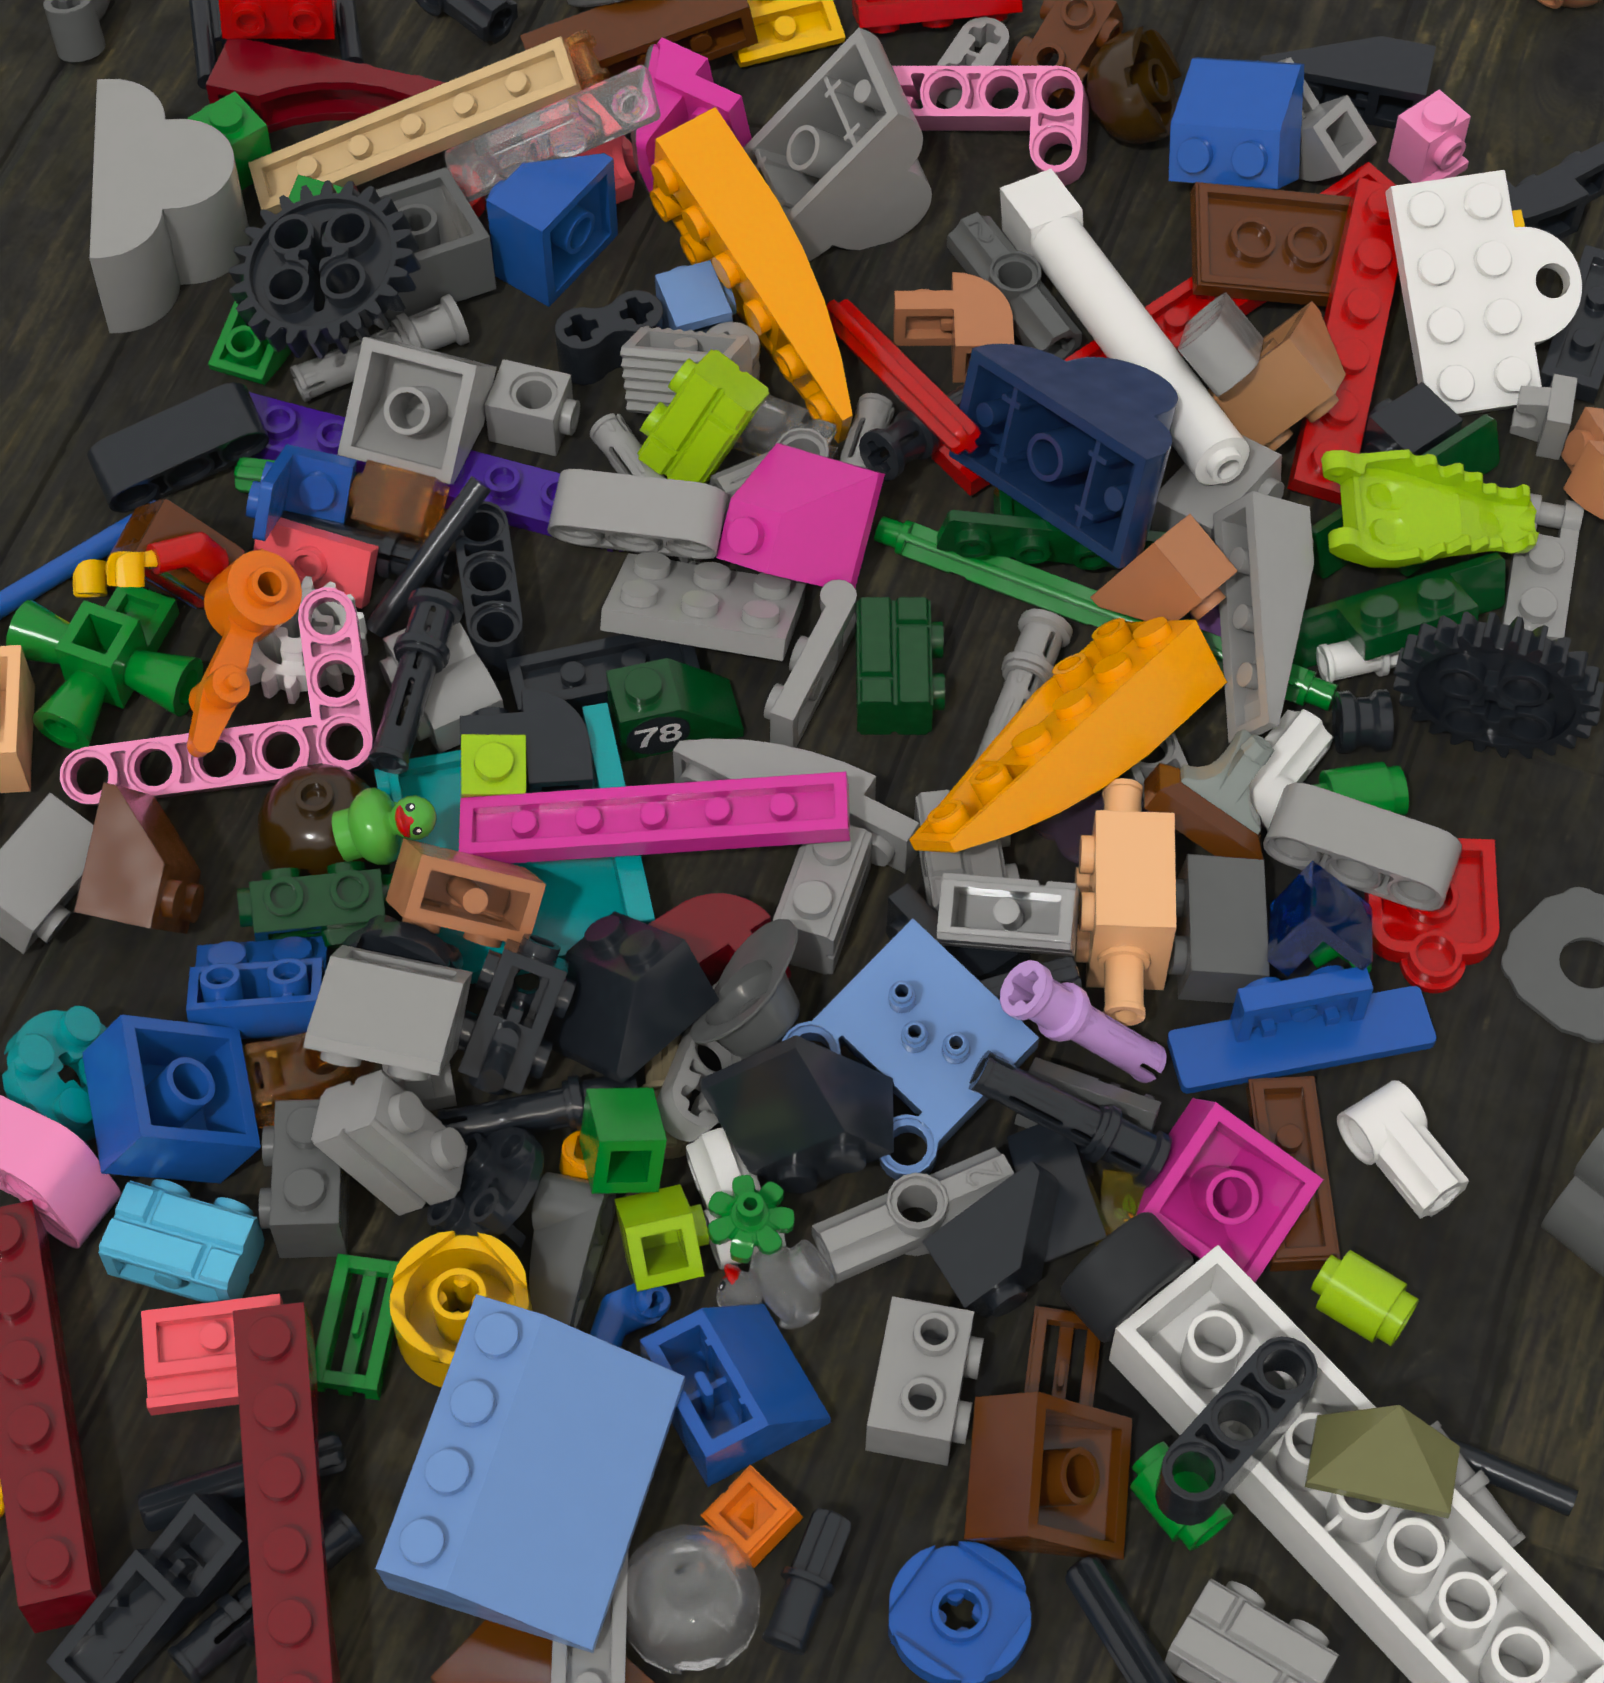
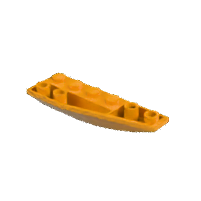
(738, 225)
(1079, 731)

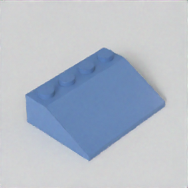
(530, 1475)

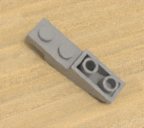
(752, 759)

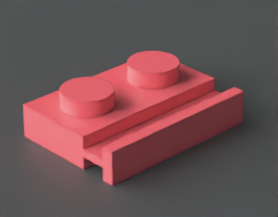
(193, 1354)

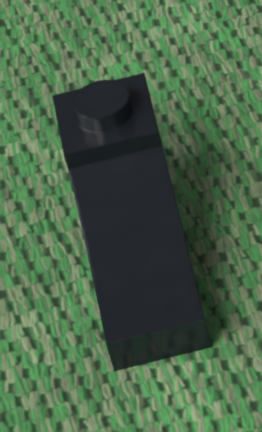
(156, 1594)

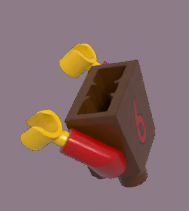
(164, 550)

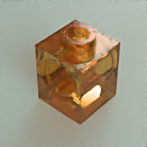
(397, 500)

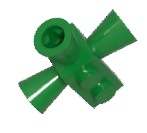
(104, 659)

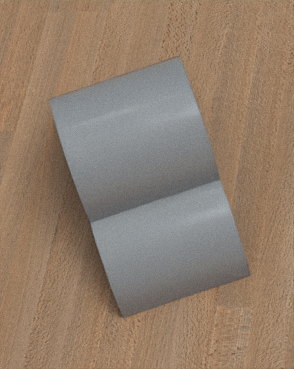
(846, 153)
(160, 205)

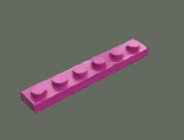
(657, 818)

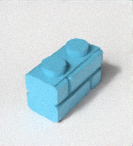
(182, 1242)

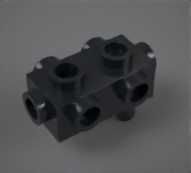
(506, 1037)

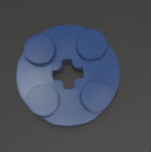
(950, 1576)

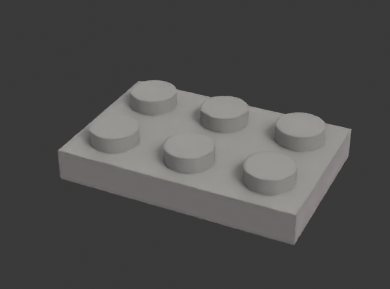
(703, 606)

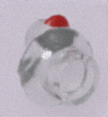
(787, 1282)

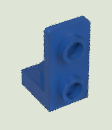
(303, 484)

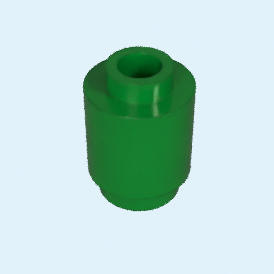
(1370, 784)
(1144, 1488)

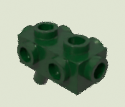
(314, 905)

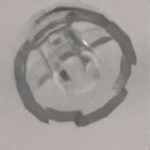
(691, 1599)

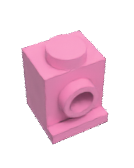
(1430, 140)

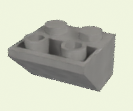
(388, 1013)

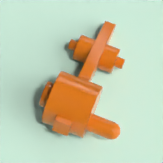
(244, 607)

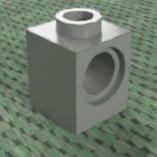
(531, 408)

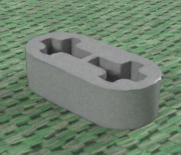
(962, 51)

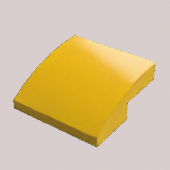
(790, 29)

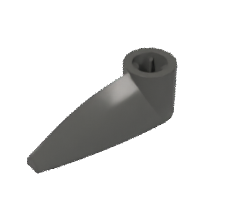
(76, 27)
(567, 1246)

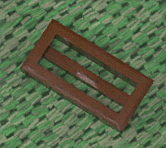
(1067, 1321)

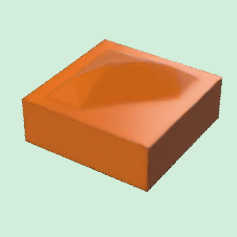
(753, 1514)

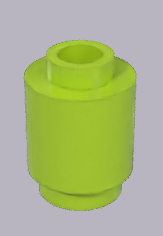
(1364, 1297)

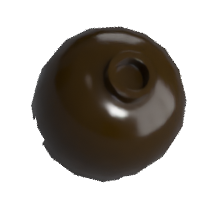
(1133, 86)
(298, 818)

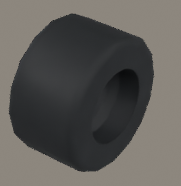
(1124, 1274)

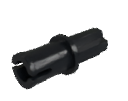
(807, 1581)

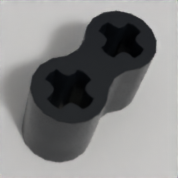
(593, 337)

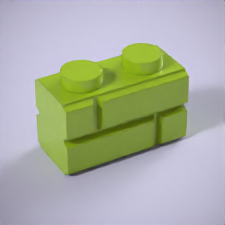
(702, 420)

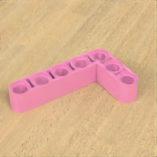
(250, 741)

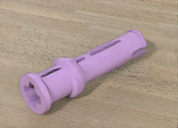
(1066, 1014)

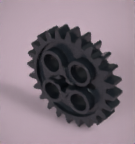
(350, 268)
(1499, 685)

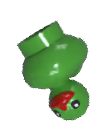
(376, 825)

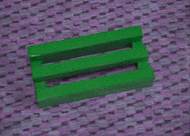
(348, 1380)

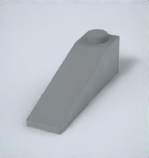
(1263, 604)

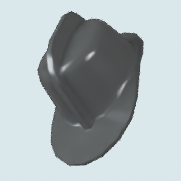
(753, 994)

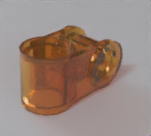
(288, 1074)

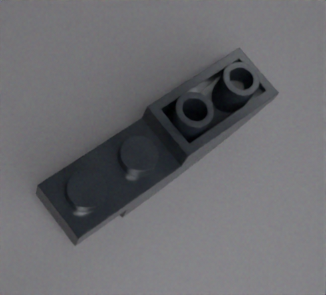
(1558, 196)

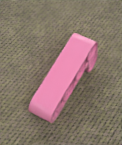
(1027, 113)
(55, 1171)

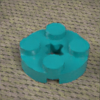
(38, 1056)

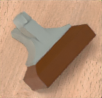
(1214, 799)

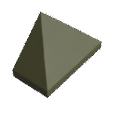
(1384, 1459)

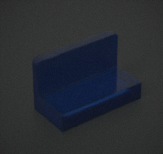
(1314, 911)

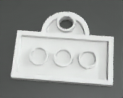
(1475, 289)

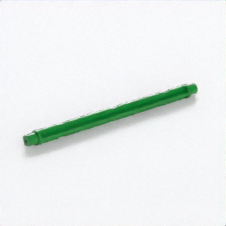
(1056, 595)

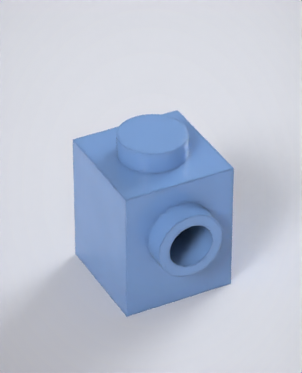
(694, 298)

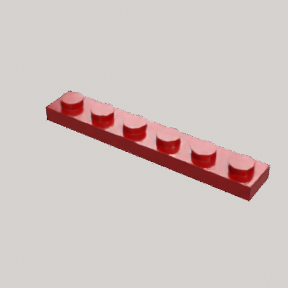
(1357, 325)

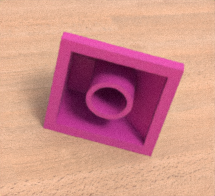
(802, 517)
(1228, 1188)

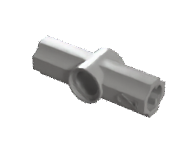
(878, 1231)

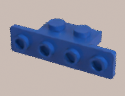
(1301, 1028)

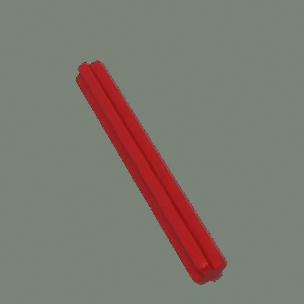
(903, 377)

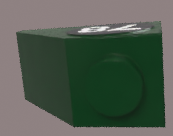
(668, 703)

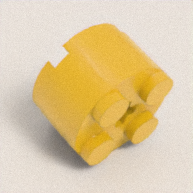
(444, 1276)

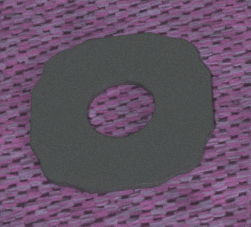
(1534, 963)

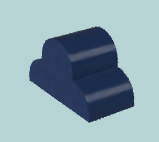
(1072, 441)

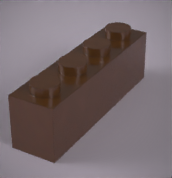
(630, 27)

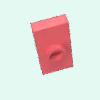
(325, 557)

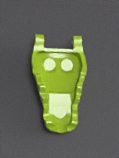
(1415, 511)

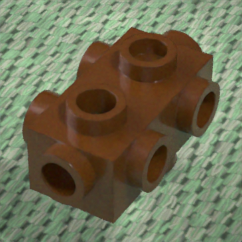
(1074, 33)

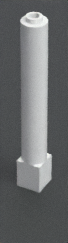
(1048, 224)

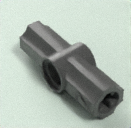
(1036, 314)

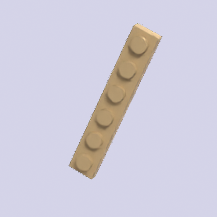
(421, 123)

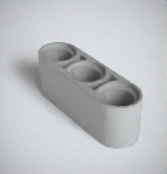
(1221, 344)
(638, 513)
(1363, 846)

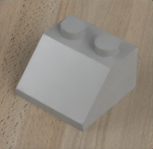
(415, 408)

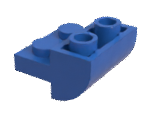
(257, 985)

